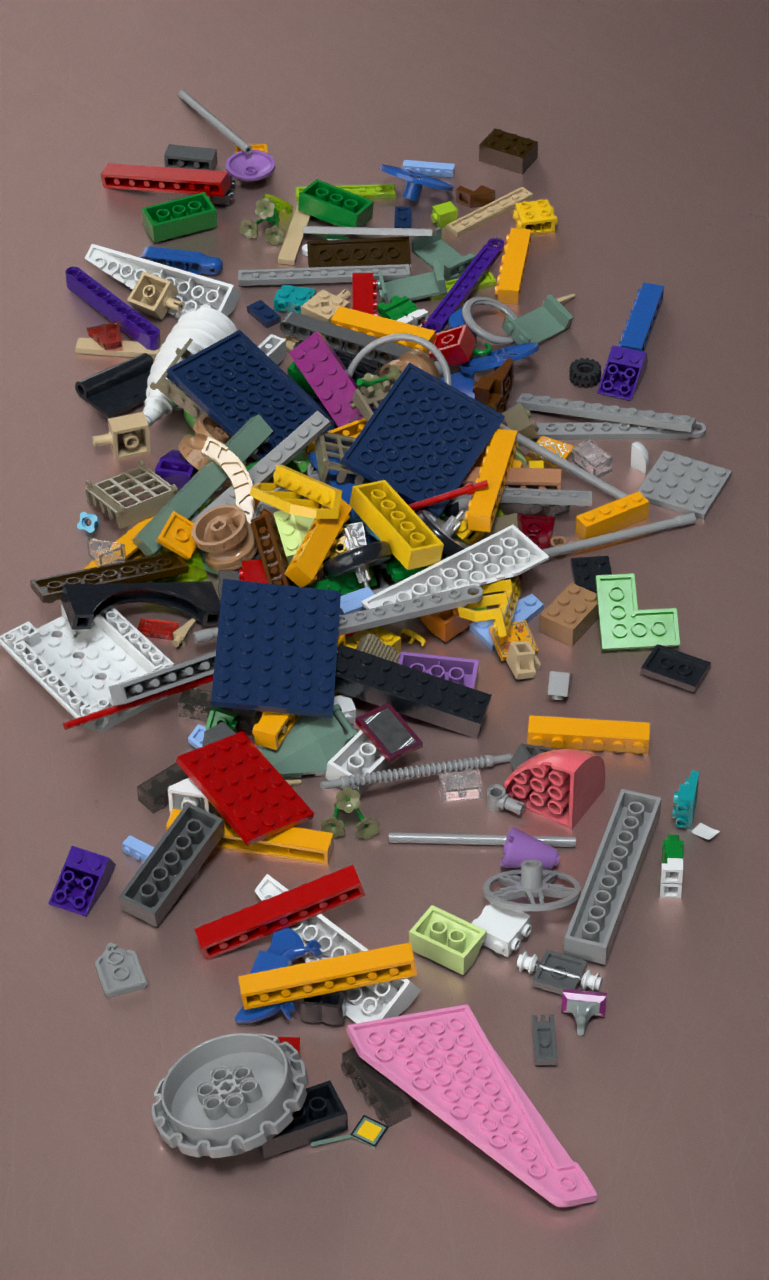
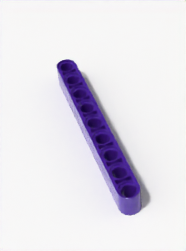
(113, 308)

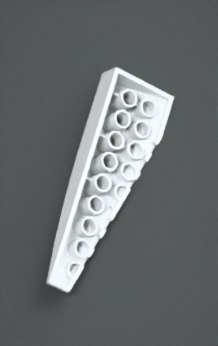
(193, 289)
(487, 561)
(363, 1002)

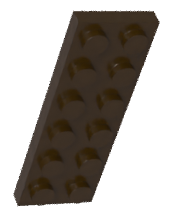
(359, 252)

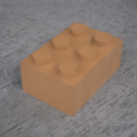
(570, 615)

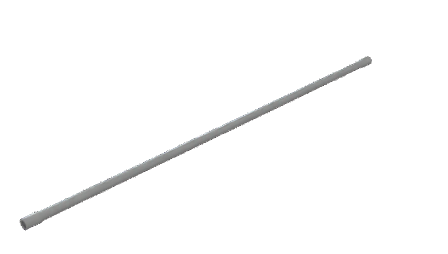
(679, 521)

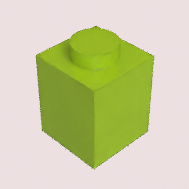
(444, 214)

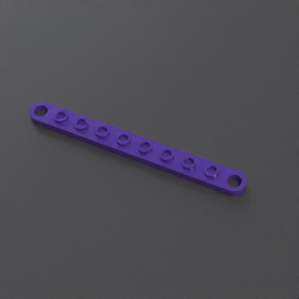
(465, 285)

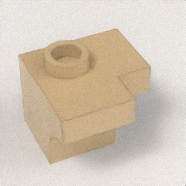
(522, 660)

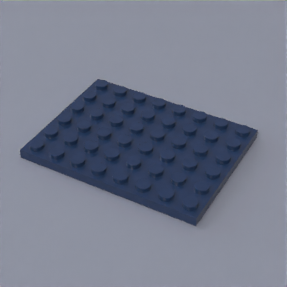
(240, 381)
(422, 438)
(276, 648)

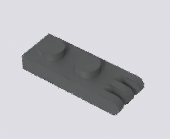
(544, 1041)

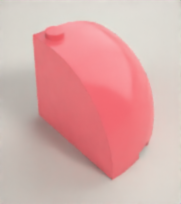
(558, 784)

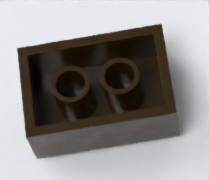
(508, 151)

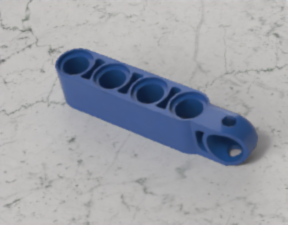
(184, 260)

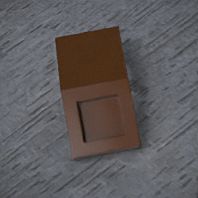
(477, 198)

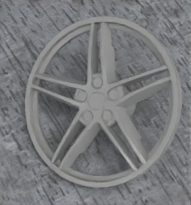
(532, 883)

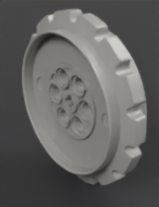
(230, 1095)

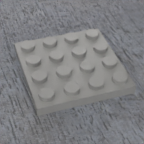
(684, 484)

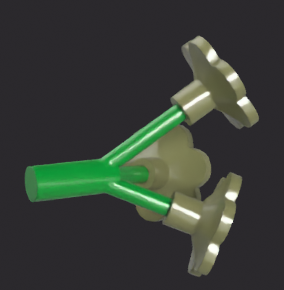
(373, 380)

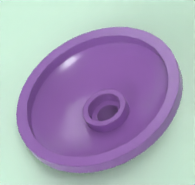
(250, 166)

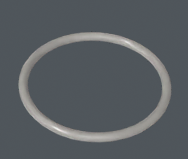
(403, 337)

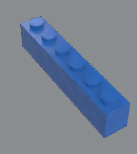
(643, 317)

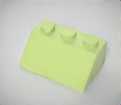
(292, 531)
(447, 939)

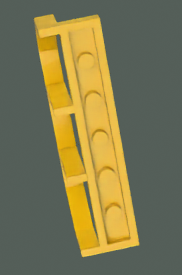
(300, 485)
(507, 604)

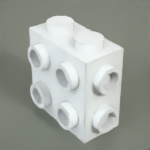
(504, 928)

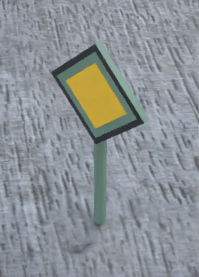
(366, 1131)

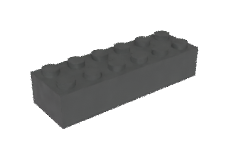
(172, 864)

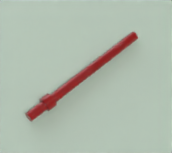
(469, 489)

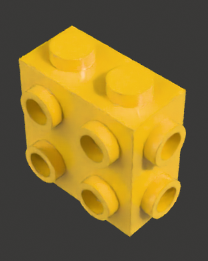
(535, 216)

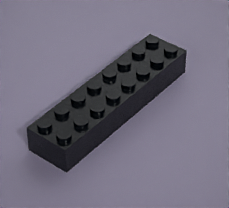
(410, 691)

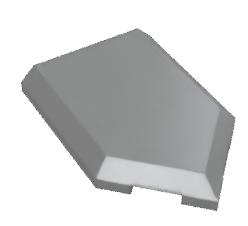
(119, 971)

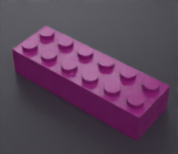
(327, 378)

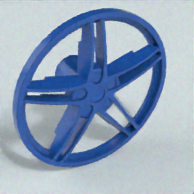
(415, 181)
(498, 357)

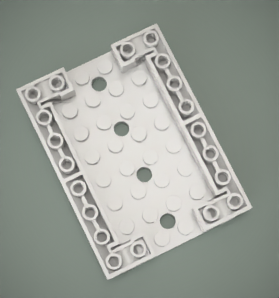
(109, 651)

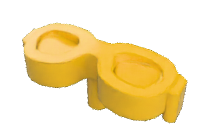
(413, 635)

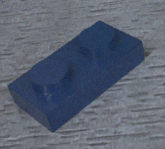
(403, 217)
(263, 314)

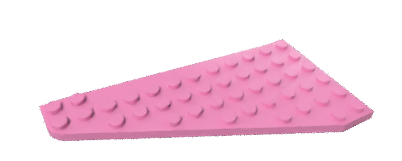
(462, 1080)

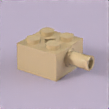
(154, 296)
(325, 304)
(126, 435)

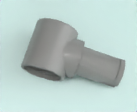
(498, 800)

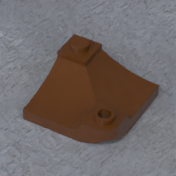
(496, 387)

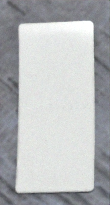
(704, 831)

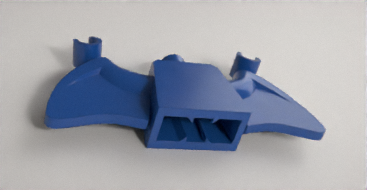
(283, 951)

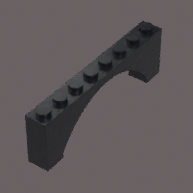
(87, 601)

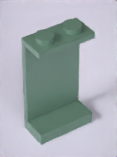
(433, 247)
(415, 286)
(540, 323)

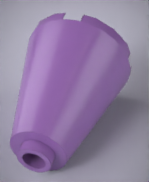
(522, 846)

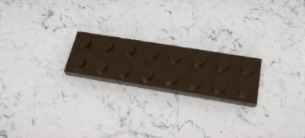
(130, 571)

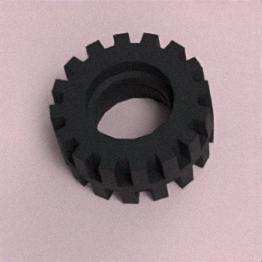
(585, 373)

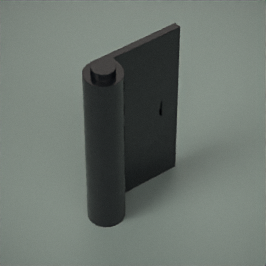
(118, 386)

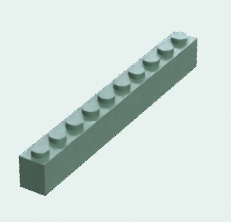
(203, 484)

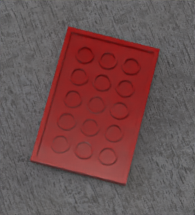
(245, 788)

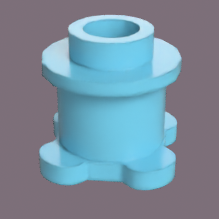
(84, 517)

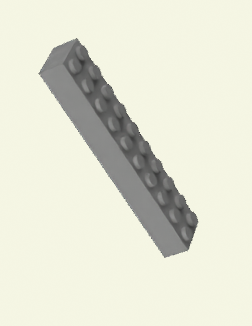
(612, 877)

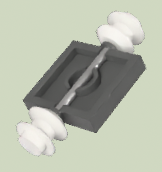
(559, 972)

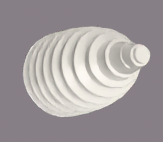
(205, 328)

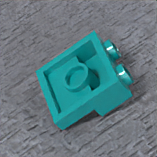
(291, 298)
(686, 801)

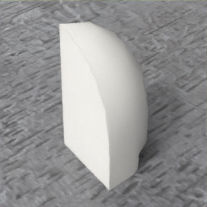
(639, 457)

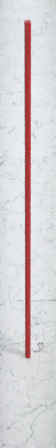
(119, 708)

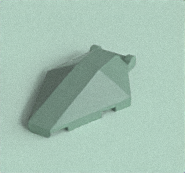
(310, 745)

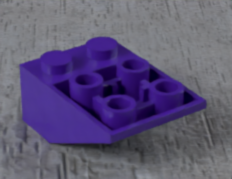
(623, 373)
(175, 469)
(82, 881)

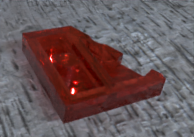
(107, 335)

